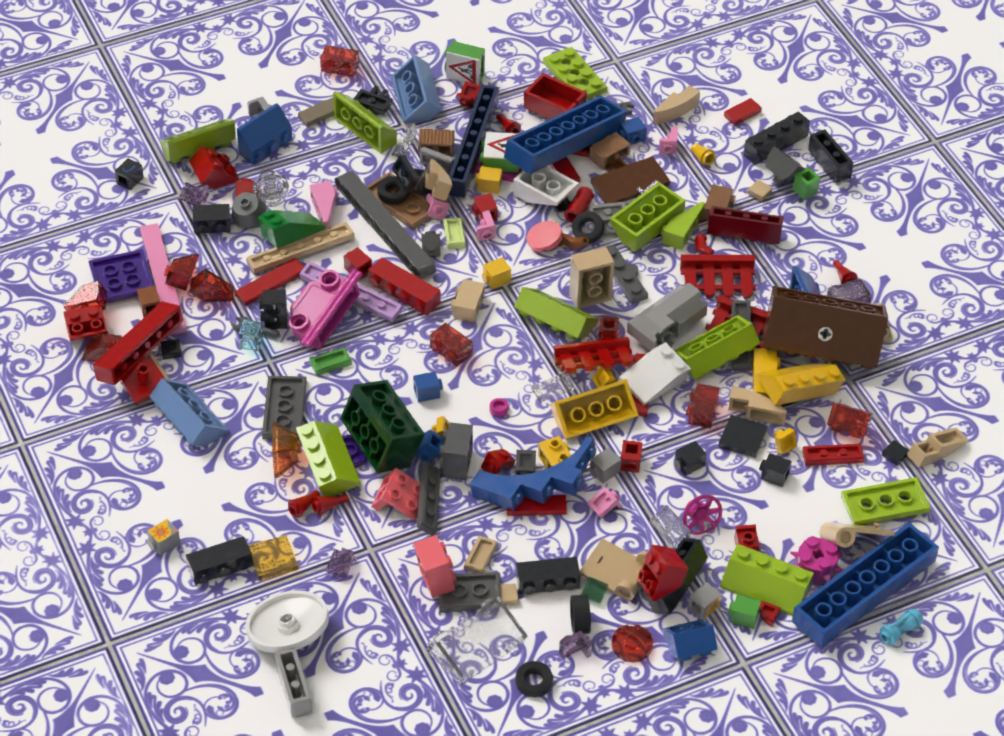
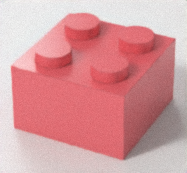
(435, 566)

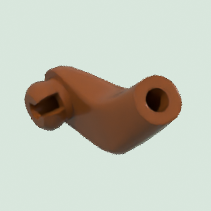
(573, 242)

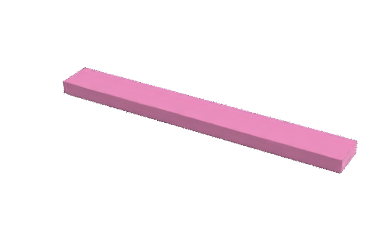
(158, 262)

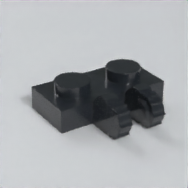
(373, 101)

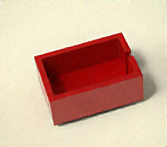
(552, 97)

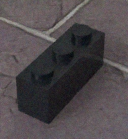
(830, 156)
(219, 560)
(548, 575)

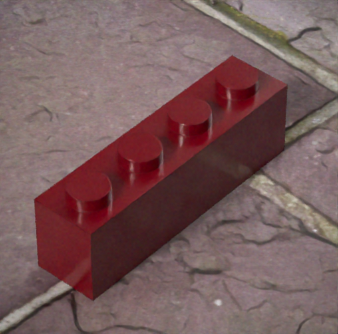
(745, 225)

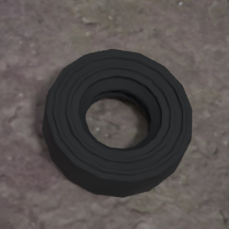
(389, 198)
(585, 217)
(534, 690)

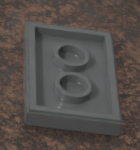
(470, 592)

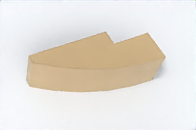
(676, 105)
(437, 180)
(756, 406)
(936, 447)

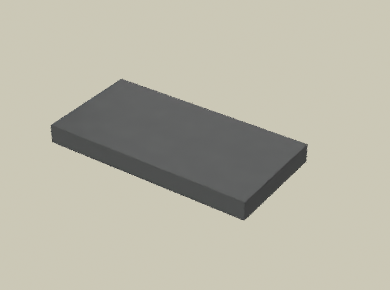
(284, 403)

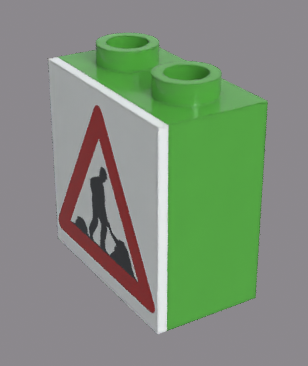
(465, 63)
(494, 151)

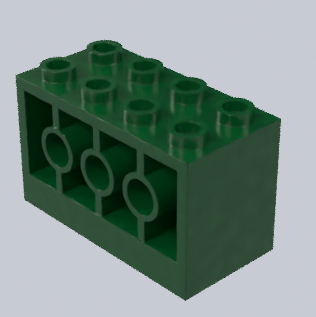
(382, 426)

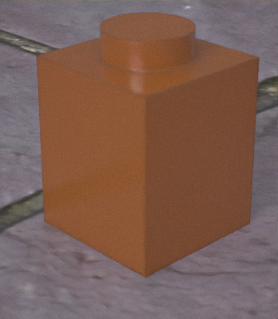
(147, 299)

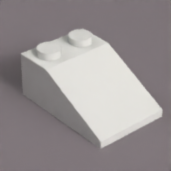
(543, 186)
(656, 374)

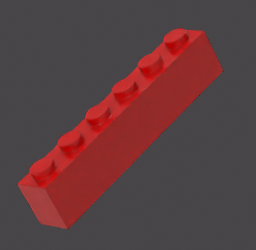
(138, 343)

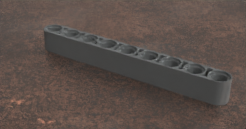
(385, 225)

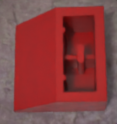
(213, 168)
(85, 322)
(661, 572)

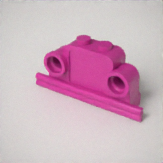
(323, 307)

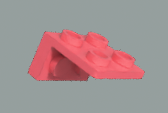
(399, 492)

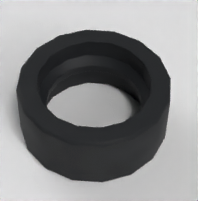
(580, 613)

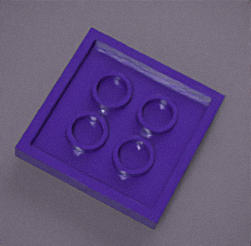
(121, 274)

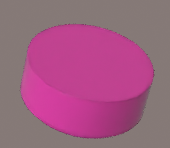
(499, 407)

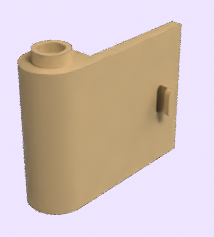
(844, 534)
(616, 569)

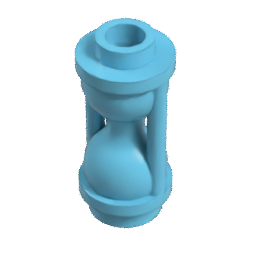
(908, 621)

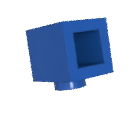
(633, 130)
(427, 386)
(430, 446)

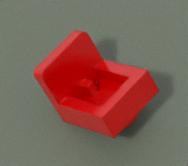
(468, 94)
(244, 186)
(497, 460)

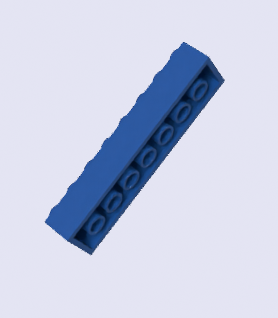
(564, 134)
(864, 584)

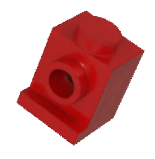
(631, 456)
(747, 536)

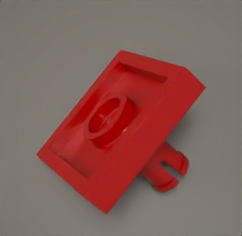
(142, 380)

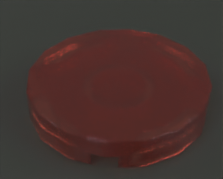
(632, 643)

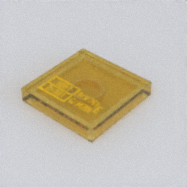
(273, 557)

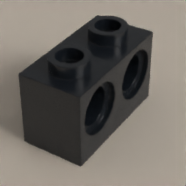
(274, 309)

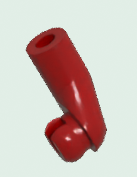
(700, 245)

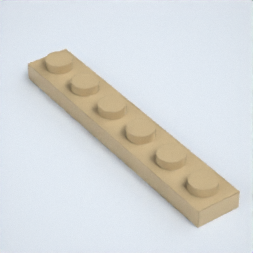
(300, 248)

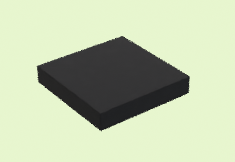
(743, 436)

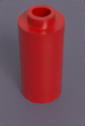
(579, 203)

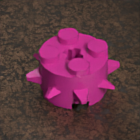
(818, 557)

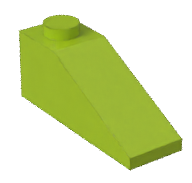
(682, 226)

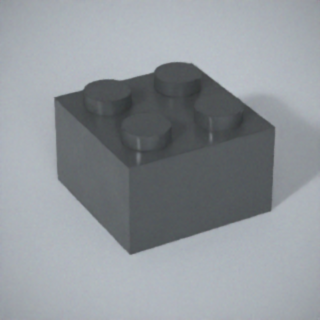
(456, 451)

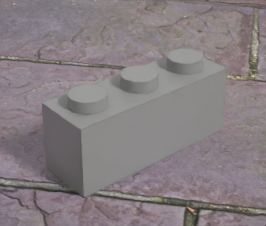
(293, 682)

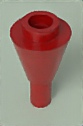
(509, 125)
(845, 274)
(325, 503)
(299, 505)

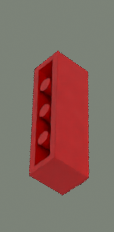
(404, 286)

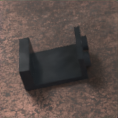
(411, 179)

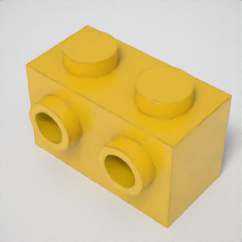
(553, 451)

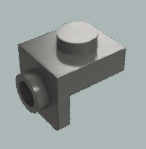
(431, 243)
(525, 462)

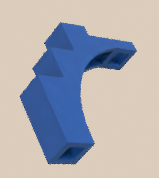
(510, 490)

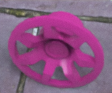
(700, 512)

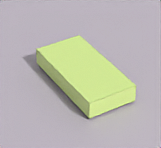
(454, 233)

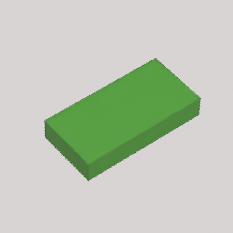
(330, 361)

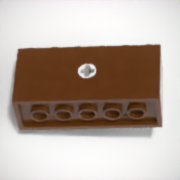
(824, 327)

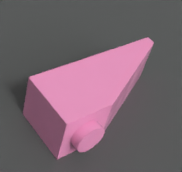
(324, 201)

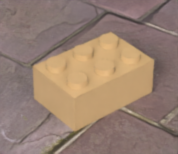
(591, 277)

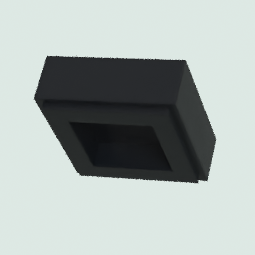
(171, 349)
(895, 452)

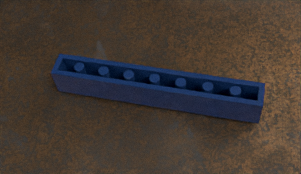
(471, 143)

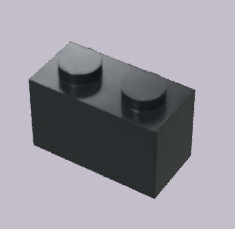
(211, 218)

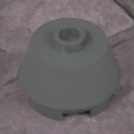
(246, 210)

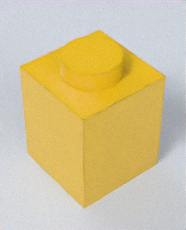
(489, 180)
(496, 273)

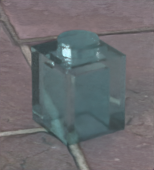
(251, 335)

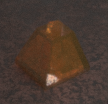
(284, 449)

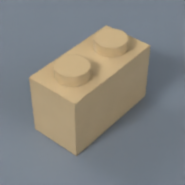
(468, 300)

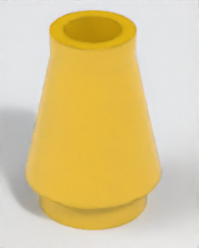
(703, 154)

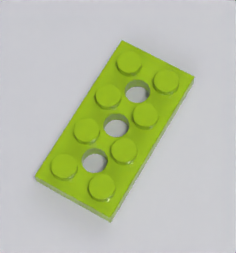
(557, 66)
(889, 491)

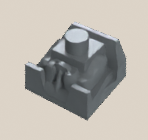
(782, 166)

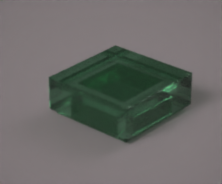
(595, 589)

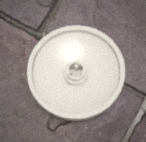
(287, 621)

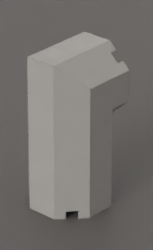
(668, 317)

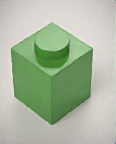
(806, 183)
(744, 611)

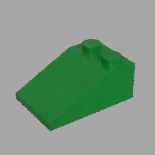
(288, 226)

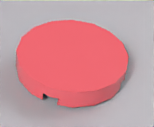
(544, 236)

